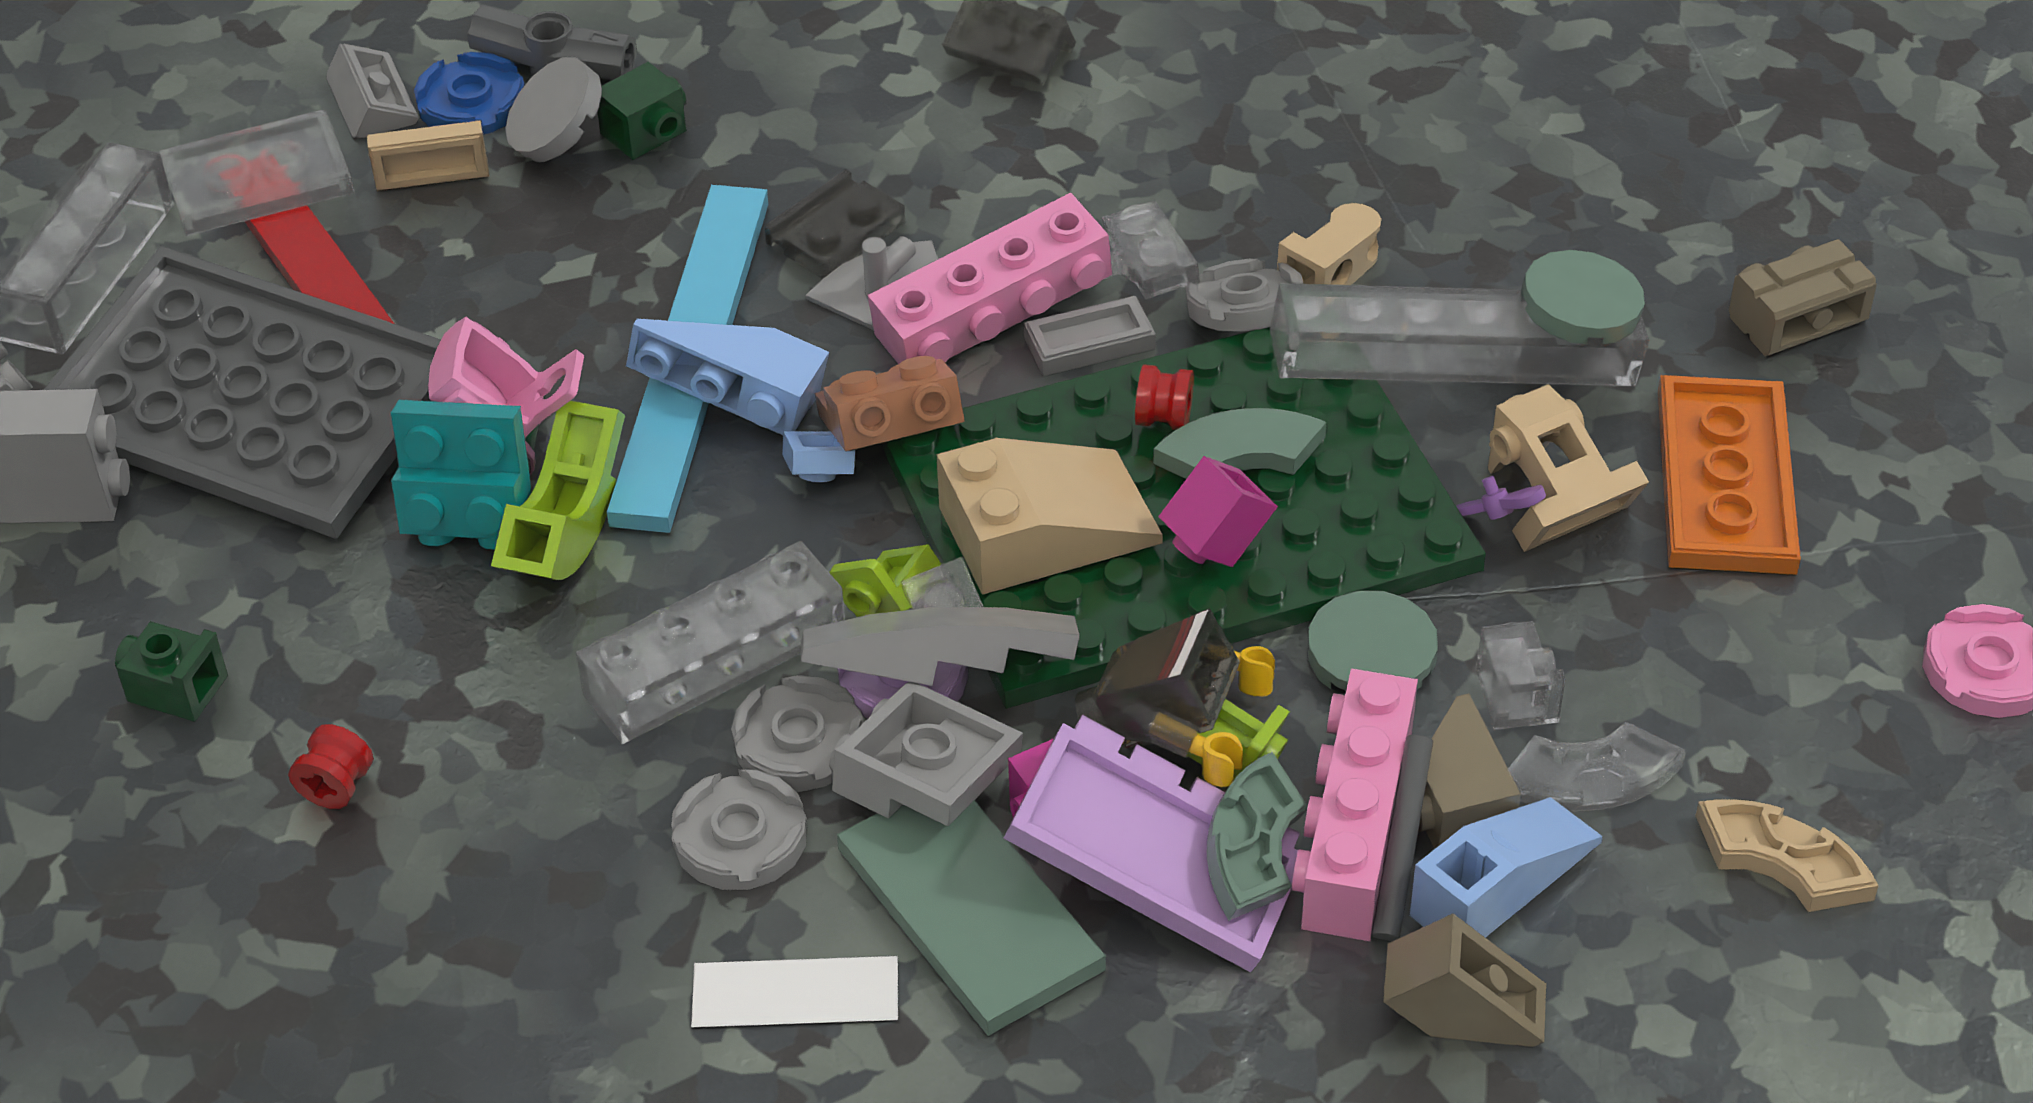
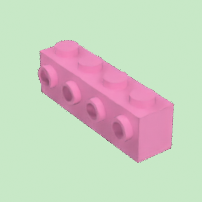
(992, 283)
(1357, 805)

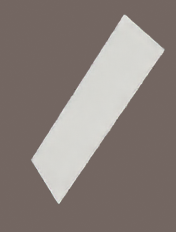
(795, 991)

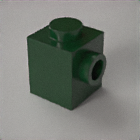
(641, 110)

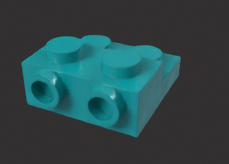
(457, 469)

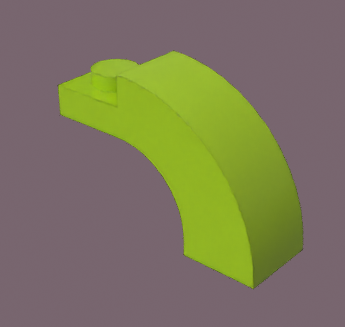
(570, 500)

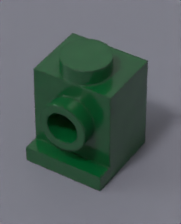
(171, 669)

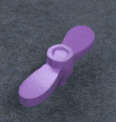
(1499, 502)

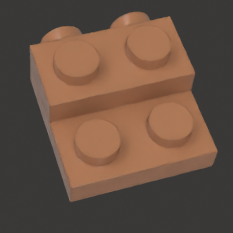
(891, 405)

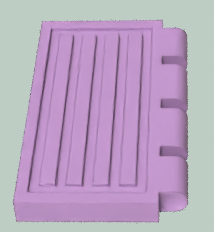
(1138, 837)

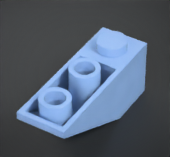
(735, 367)
(1499, 865)

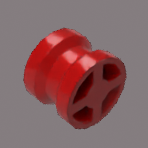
(1164, 397)
(331, 766)

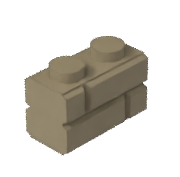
(1801, 296)

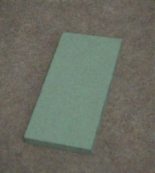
(973, 911)

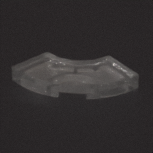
(1596, 772)

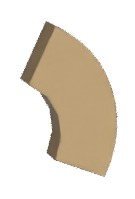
(1808, 862)

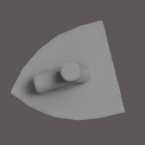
(849, 285)

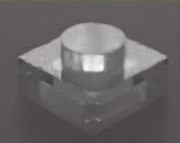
(942, 587)

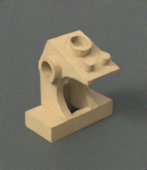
(1575, 491)

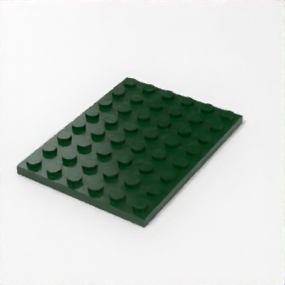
(1348, 520)

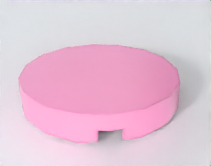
(1982, 660)

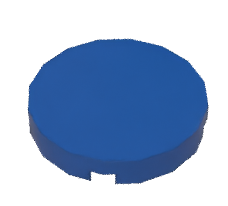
(468, 91)

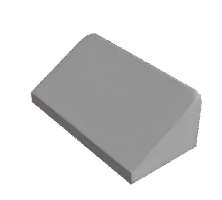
(369, 91)

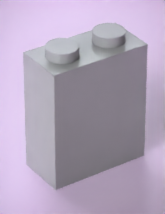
(58, 458)

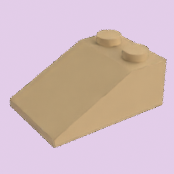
(1039, 509)

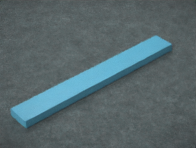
(668, 418)

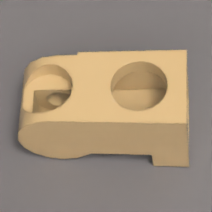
(1338, 250)

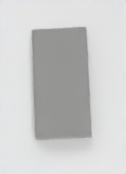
(1089, 335)

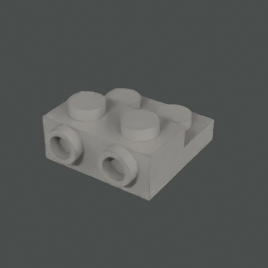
(922, 755)

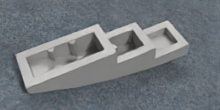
(913, 641)

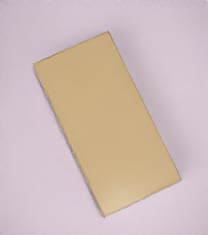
(428, 155)

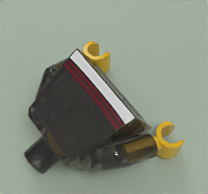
(1173, 689)

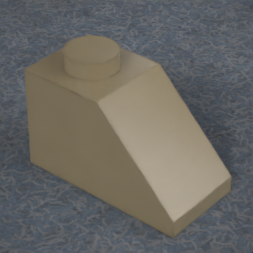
(1464, 775)
(1463, 986)

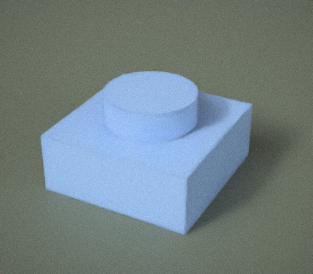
(816, 455)

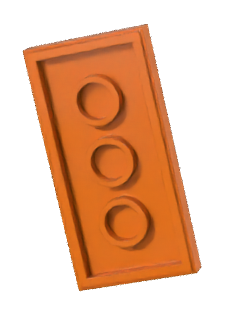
(1727, 475)

